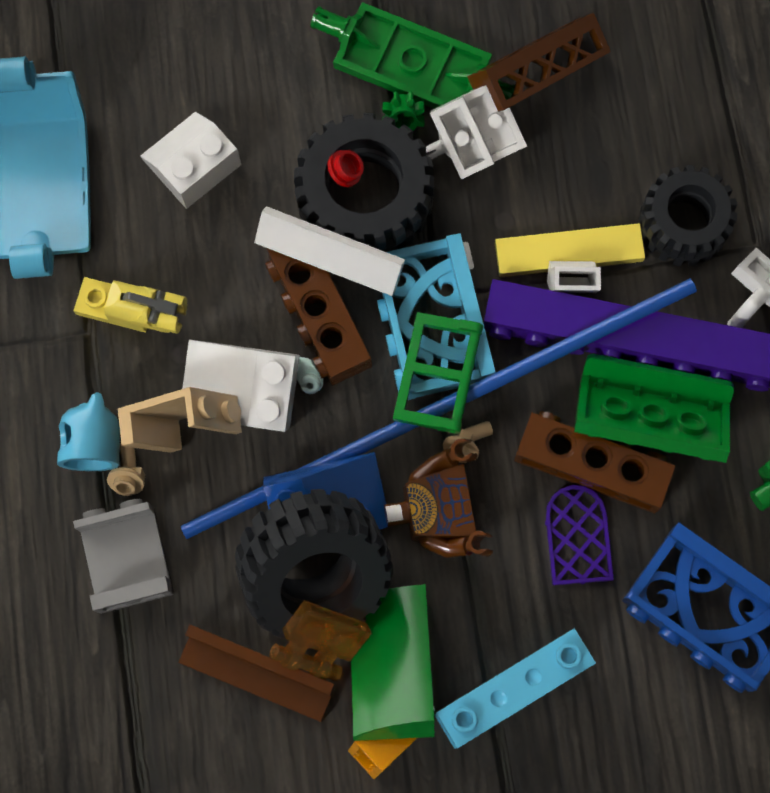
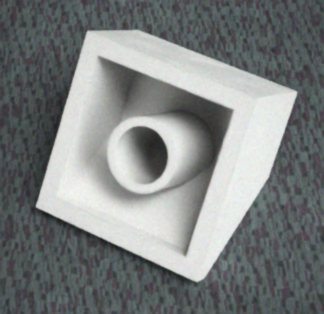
(192, 158)

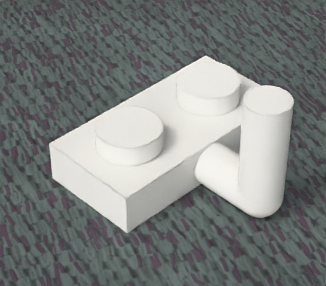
(754, 275)

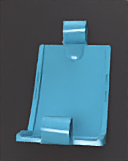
(42, 168)

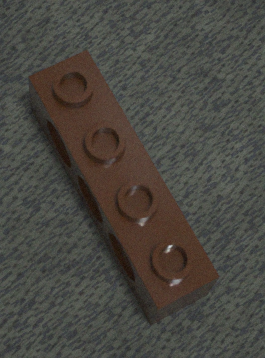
(336, 363)
(608, 480)

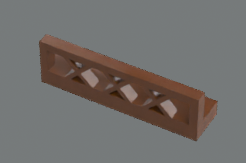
(532, 52)
(256, 673)

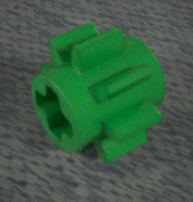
(405, 105)

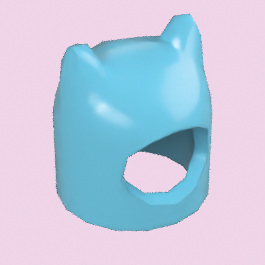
(89, 437)

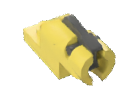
(130, 306)

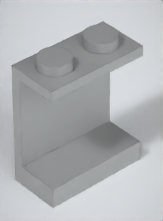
(124, 556)

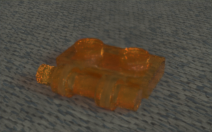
(324, 631)

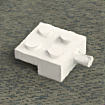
(474, 132)

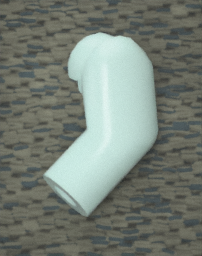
(308, 376)

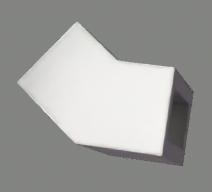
(588, 284)

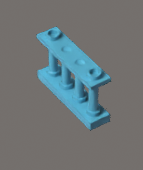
(514, 688)

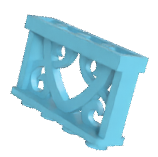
(450, 271)

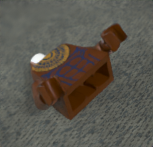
(440, 506)

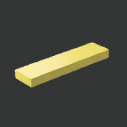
(600, 245)

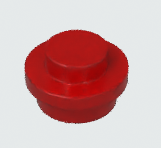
(345, 167)

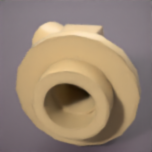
(474, 433)
(129, 478)

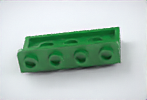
(655, 407)

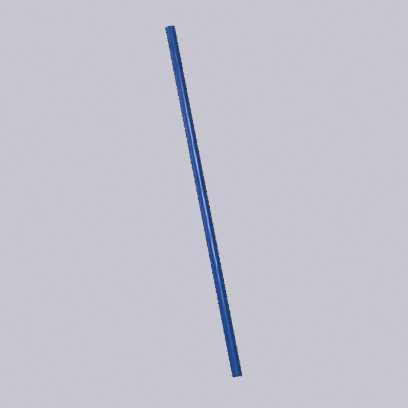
(447, 403)

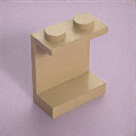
(155, 421)

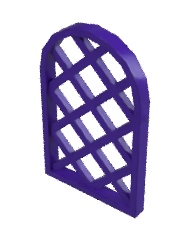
(577, 526)

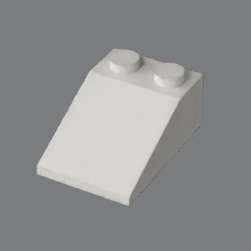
(258, 378)

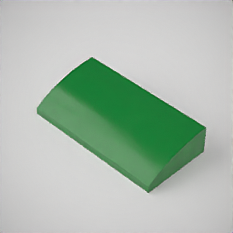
(394, 670)

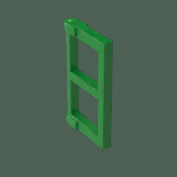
(412, 367)

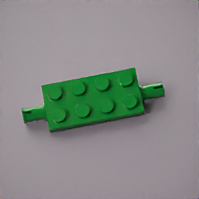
(403, 55)

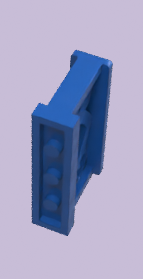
(698, 555)

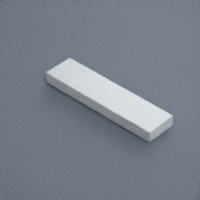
(329, 251)

